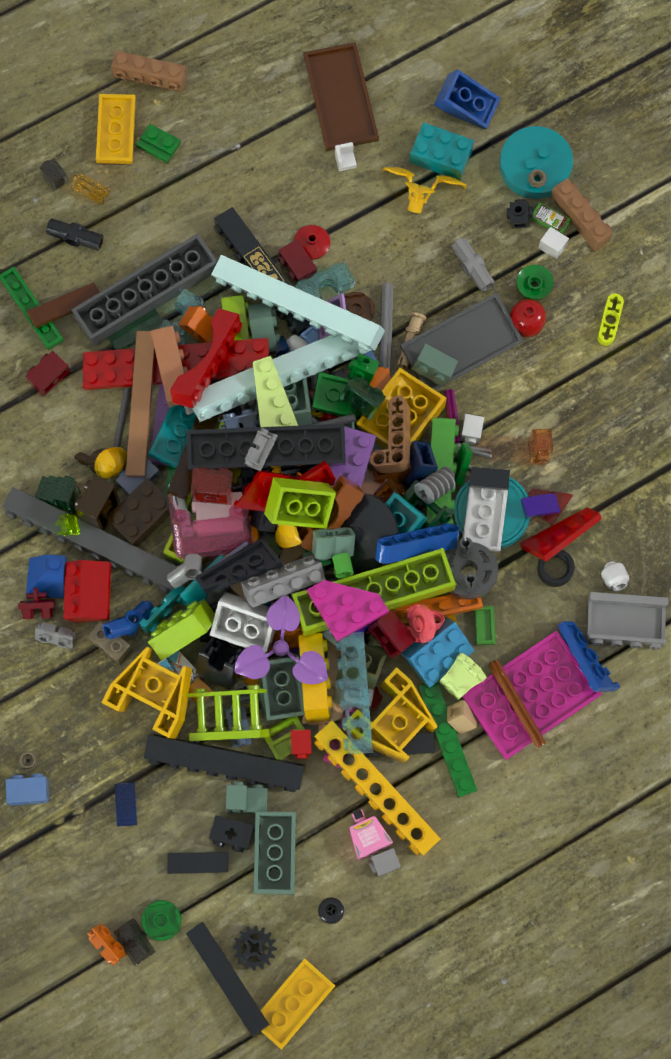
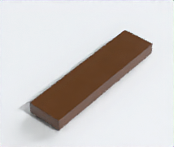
(60, 306)

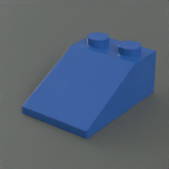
(467, 99)

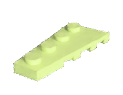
(271, 398)

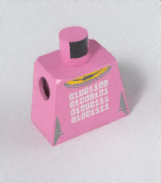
(367, 835)

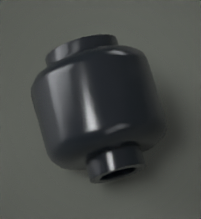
(336, 905)

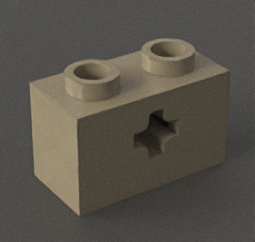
(114, 648)

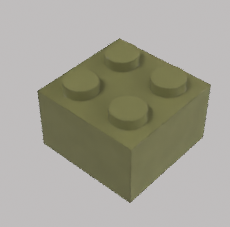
(374, 662)

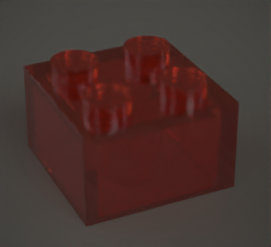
(212, 485)

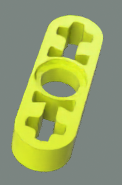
(608, 312)

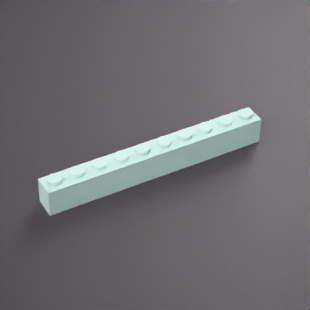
(298, 302)
(290, 368)

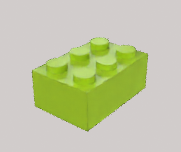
(299, 503)
(182, 629)

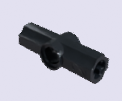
(74, 234)

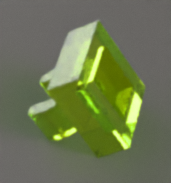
(68, 525)

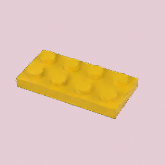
(115, 129)
(295, 1002)

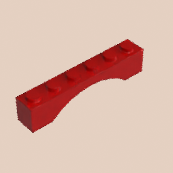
(189, 386)

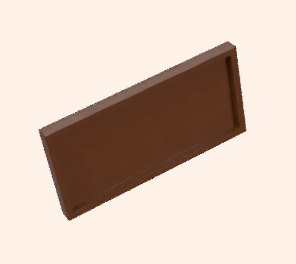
(341, 96)

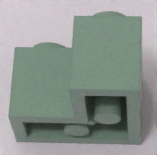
(262, 324)
(246, 800)

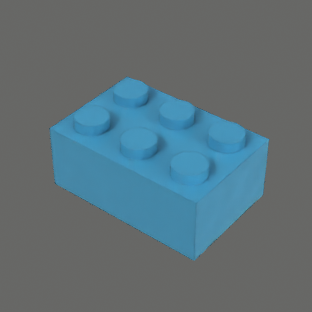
(435, 658)

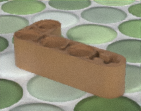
(396, 434)

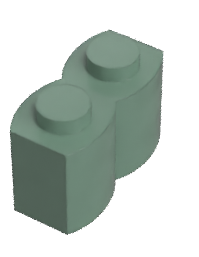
(330, 542)

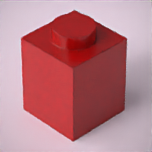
(301, 744)

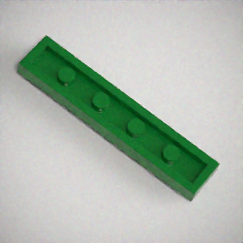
(25, 301)

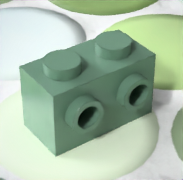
(434, 365)

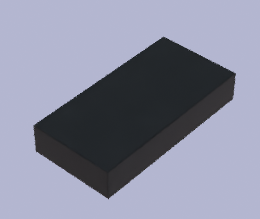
(489, 478)

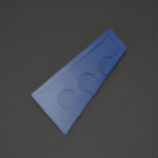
(587, 659)

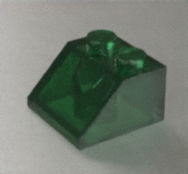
(362, 397)

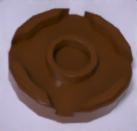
(360, 305)

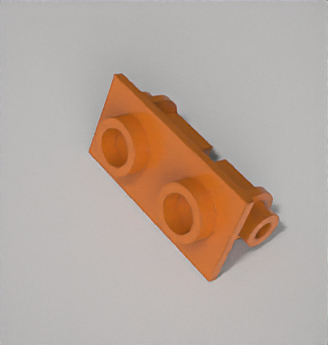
(113, 950)

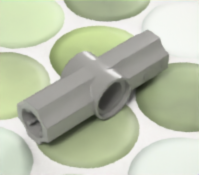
(472, 264)

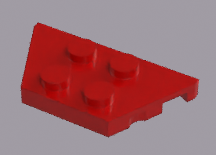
(258, 491)

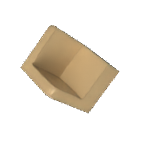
(461, 717)

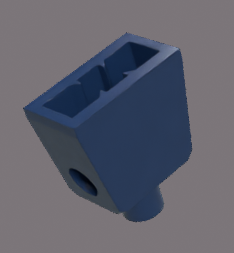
(422, 462)

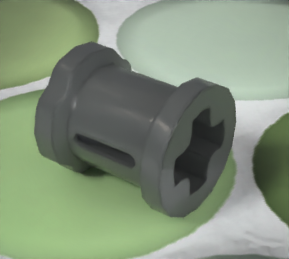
(246, 699)

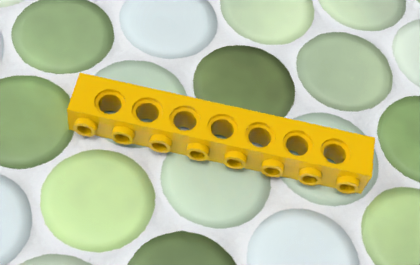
(387, 791)

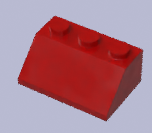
(87, 591)

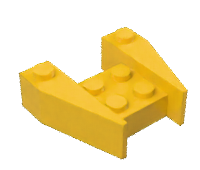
(154, 686)
(399, 720)

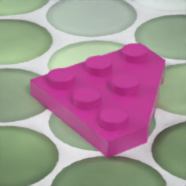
(346, 607)

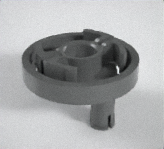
(468, 555)

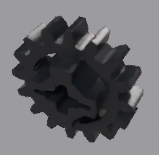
(262, 941)

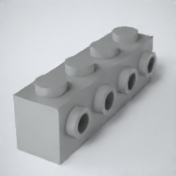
(283, 580)

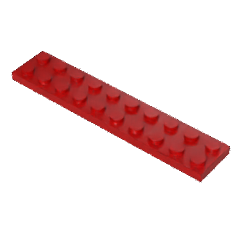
(116, 367)

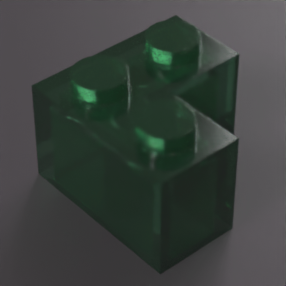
(59, 492)

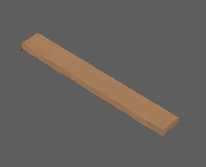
(140, 405)

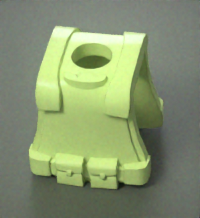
(462, 676)

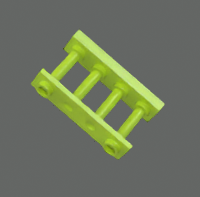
(220, 731)

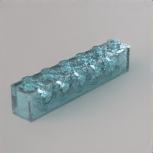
(364, 744)

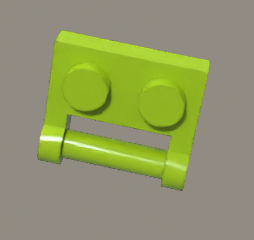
(282, 746)

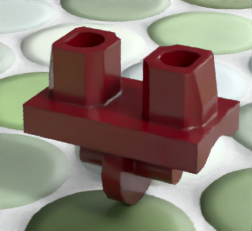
(27, 607)

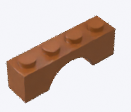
(347, 497)

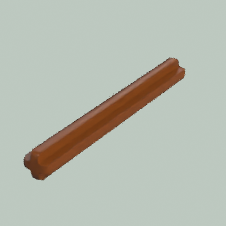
(517, 704)

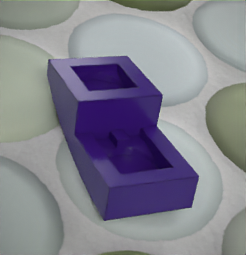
(540, 505)

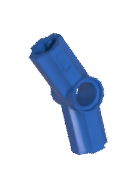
(129, 623)

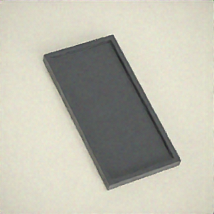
(468, 337)

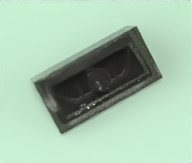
(134, 942)

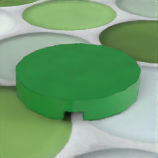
(161, 920)

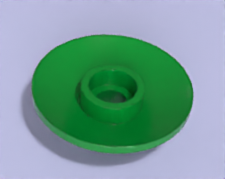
(538, 275)

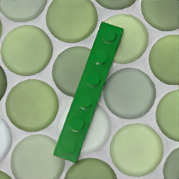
(448, 741)

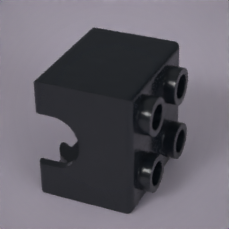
(217, 662)

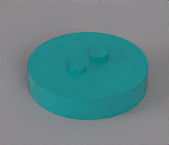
(535, 150)
(514, 522)

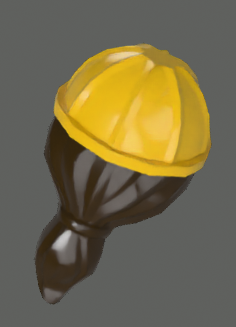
(105, 461)

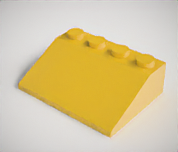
(423, 403)

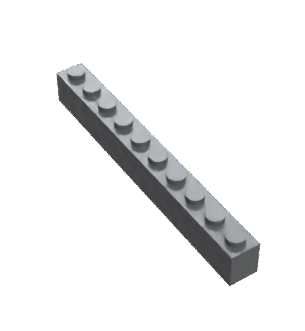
(91, 539)

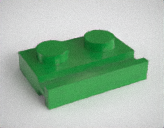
(158, 143)

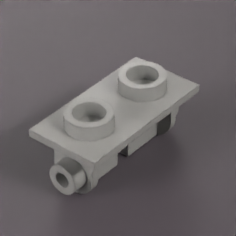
(257, 456)
(46, 634)

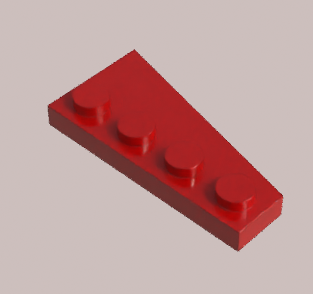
(555, 538)

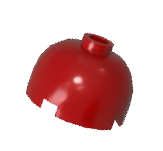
(528, 317)

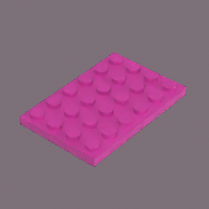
(547, 684)

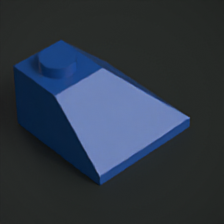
(48, 575)

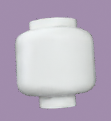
(615, 576)

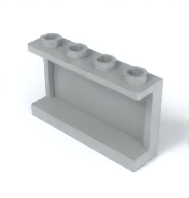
(626, 620)

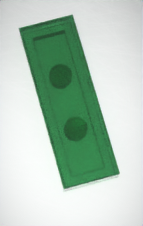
(127, 335)

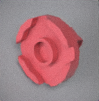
(422, 622)

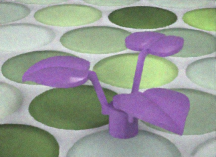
(254, 663)

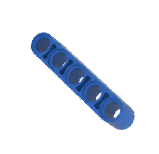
(416, 543)

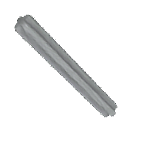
(386, 324)

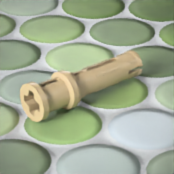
(412, 331)

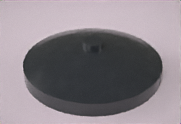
(369, 522)

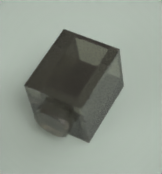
(53, 174)

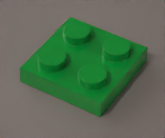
(327, 395)

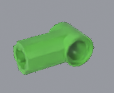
(342, 566)

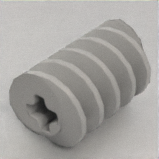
(435, 485)

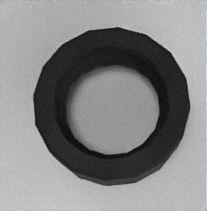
(560, 581)

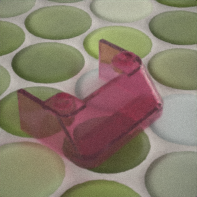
(211, 535)

